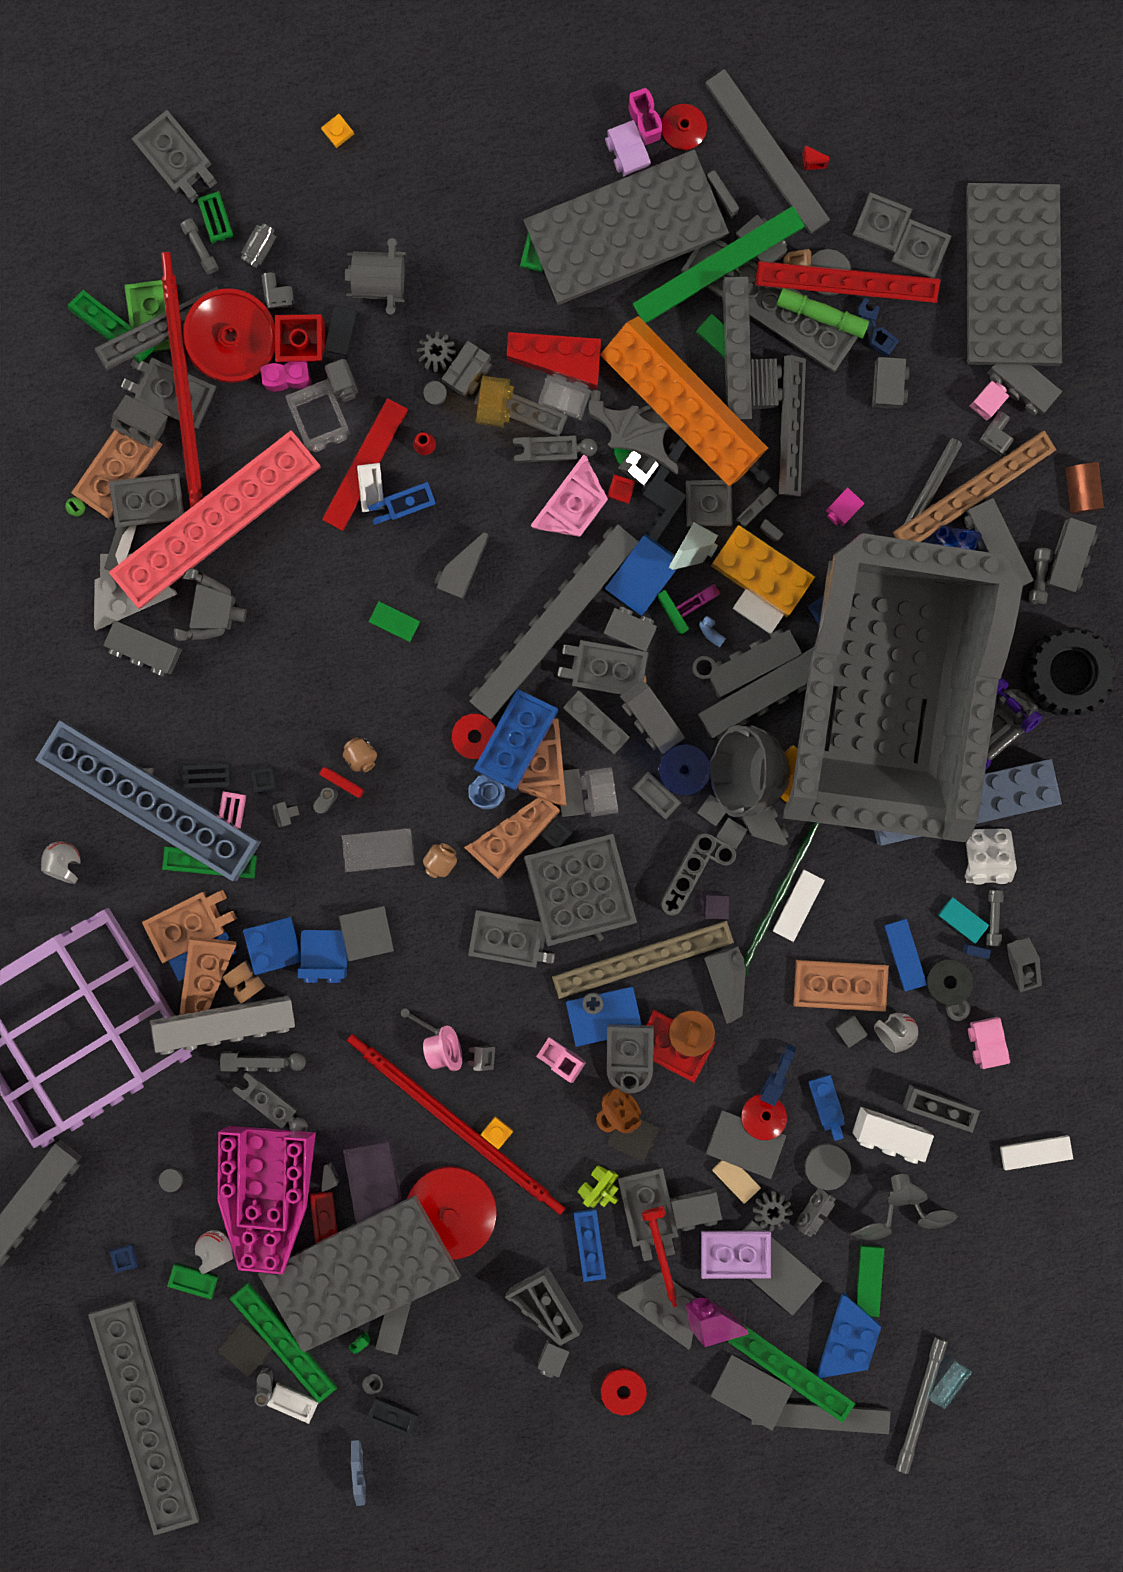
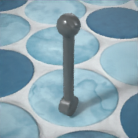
(406, 1013)

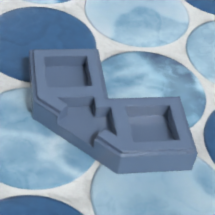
(359, 1485)

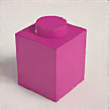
(844, 507)

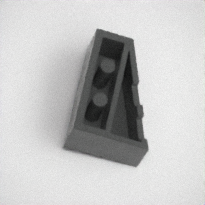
(547, 1305)

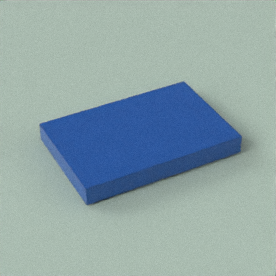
(642, 575)
(618, 1008)

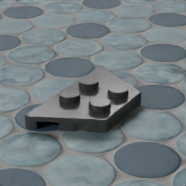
(652, 1302)

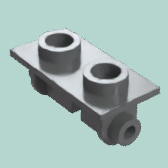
(809, 1221)

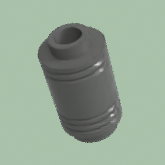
(258, 245)

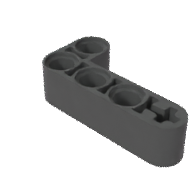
(693, 875)

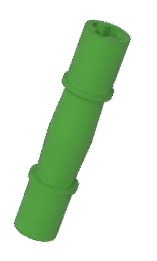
(822, 313)

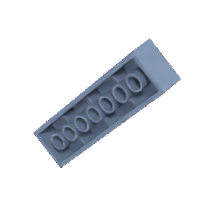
(1007, 794)

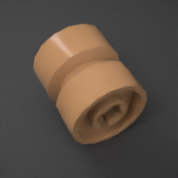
(235, 979)

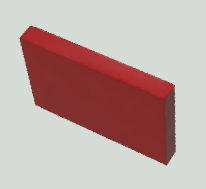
(667, 1055)

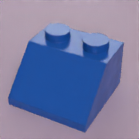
(272, 945)

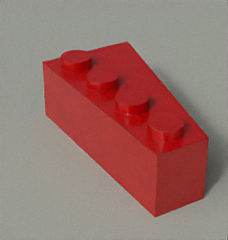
(562, 355)

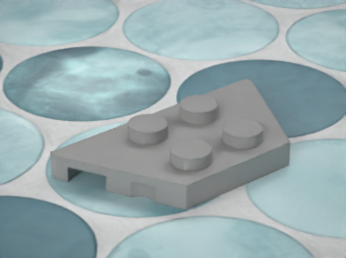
(113, 603)

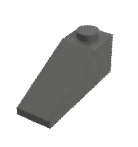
(459, 572)
(728, 978)

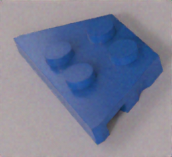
(849, 1340)

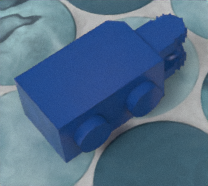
(404, 502)

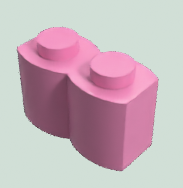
(989, 1043)

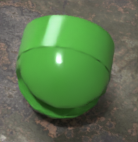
(80, 505)

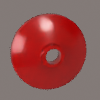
(680, 137)
(756, 1125)

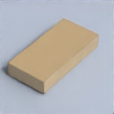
(737, 1180)

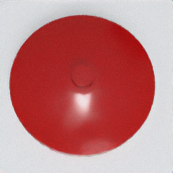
(229, 335)
(458, 1207)

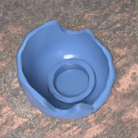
(486, 792)

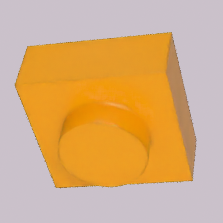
(337, 130)
(496, 1132)

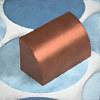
(1084, 488)

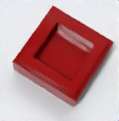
(621, 489)

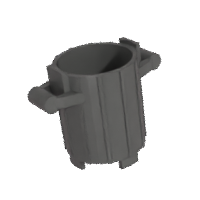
(378, 275)

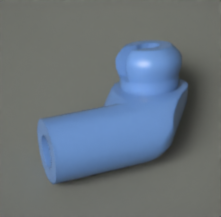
(712, 635)

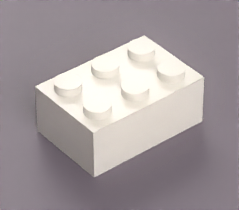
(892, 1135)

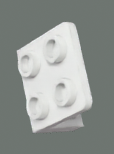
(990, 856)

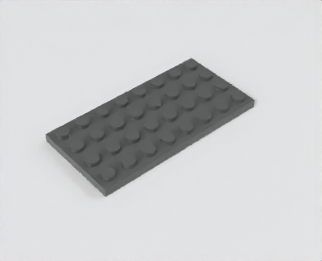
(626, 227)
(1014, 274)
(361, 1274)

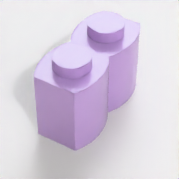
(628, 149)

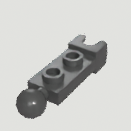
(552, 448)
(232, 1061)
(270, 1103)

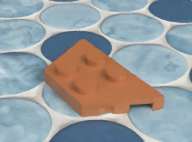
(545, 773)

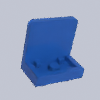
(323, 956)

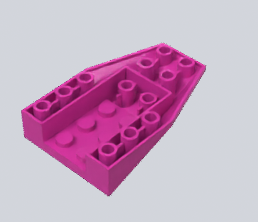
(263, 1192)

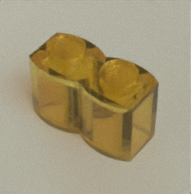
(493, 401)

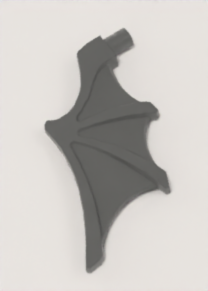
(632, 431)

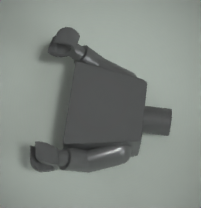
(211, 610)

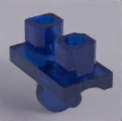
(958, 537)

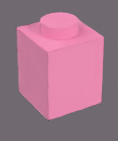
(990, 400)

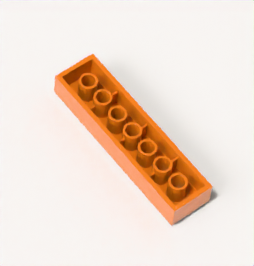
(683, 401)

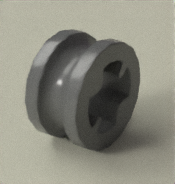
(597, 1008)

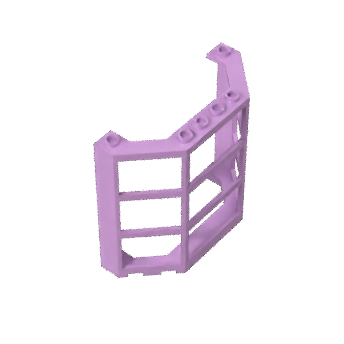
(57, 944)

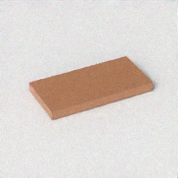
(117, 460)
(840, 985)

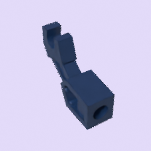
(872, 330)
(776, 1082)

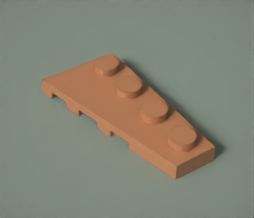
(507, 841)
(203, 972)

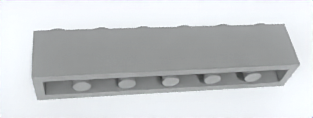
(221, 1024)

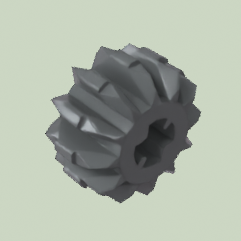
(440, 344)
(772, 1219)

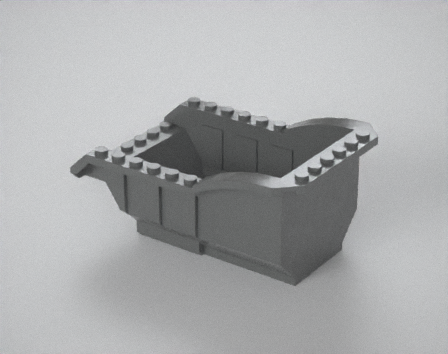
(904, 687)

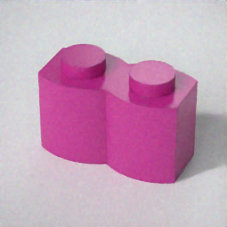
(643, 113)
(280, 377)

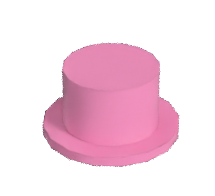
(443, 1050)

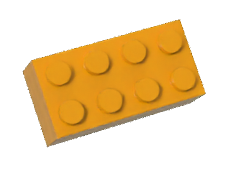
(762, 571)

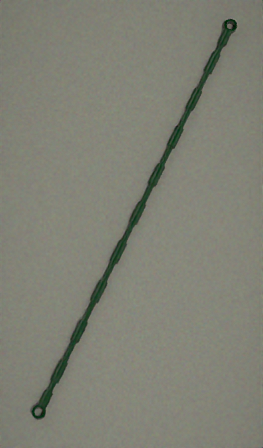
(780, 894)

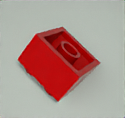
(299, 338)

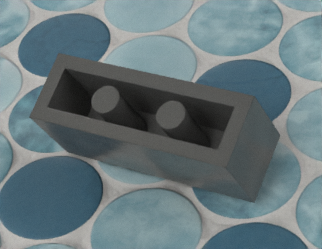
(1026, 385)
(1071, 556)
(142, 648)
(651, 717)
(596, 722)
(941, 1108)

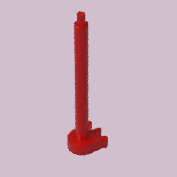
(651, 1216)

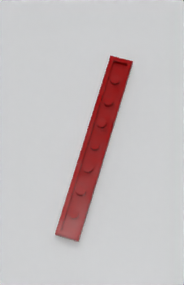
(847, 281)

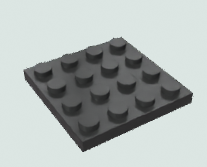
(580, 889)

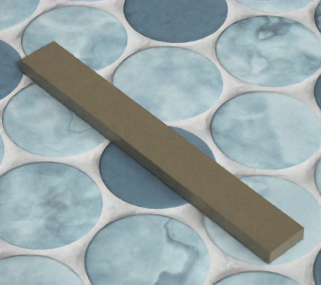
(642, 959)

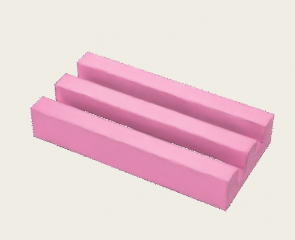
(234, 796)

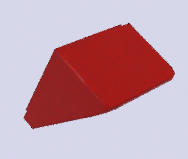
(814, 160)

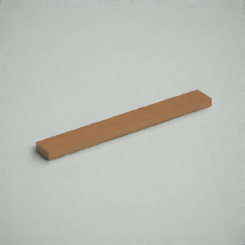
(976, 489)

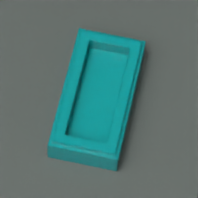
(963, 920)

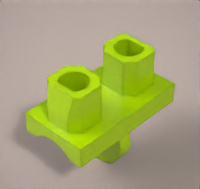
(593, 1195)

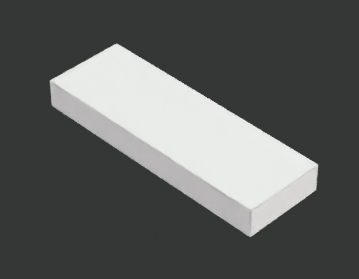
(798, 905)
(1036, 1152)

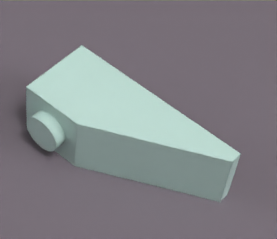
(695, 547)

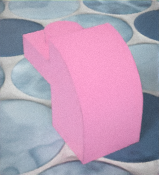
(562, 1060)

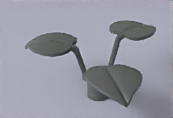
(904, 1194)

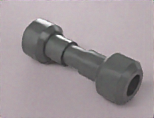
(1038, 594)

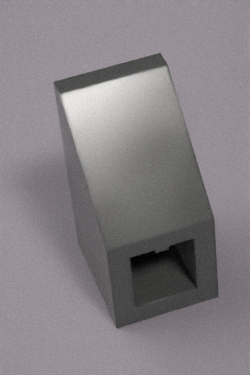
(766, 828)

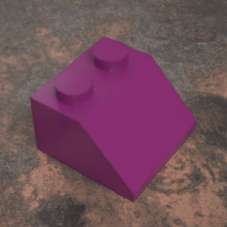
(712, 1322)

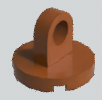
(692, 1033)
(620, 1112)

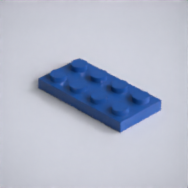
(516, 739)

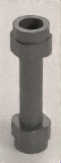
(190, 229)
(994, 938)

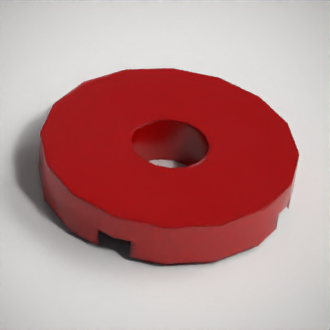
(462, 729)
(630, 1403)

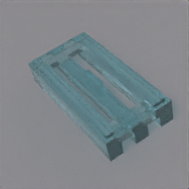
(950, 1385)

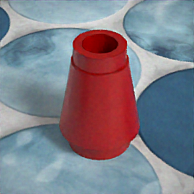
(428, 447)

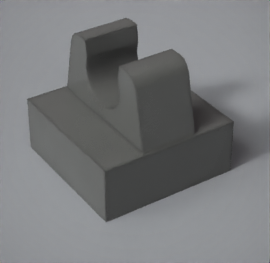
(283, 814)
(483, 1058)

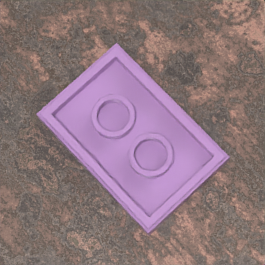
(735, 1254)

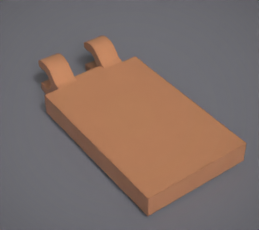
(193, 917)

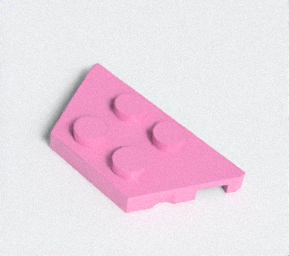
(573, 503)

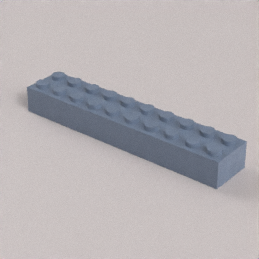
(148, 800)

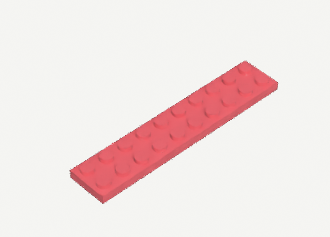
(214, 519)

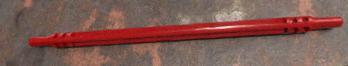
(181, 381)
(456, 1124)

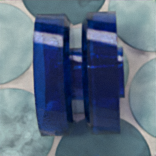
(697, 765)

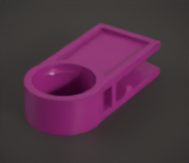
(698, 600)

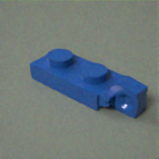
(827, 1105)

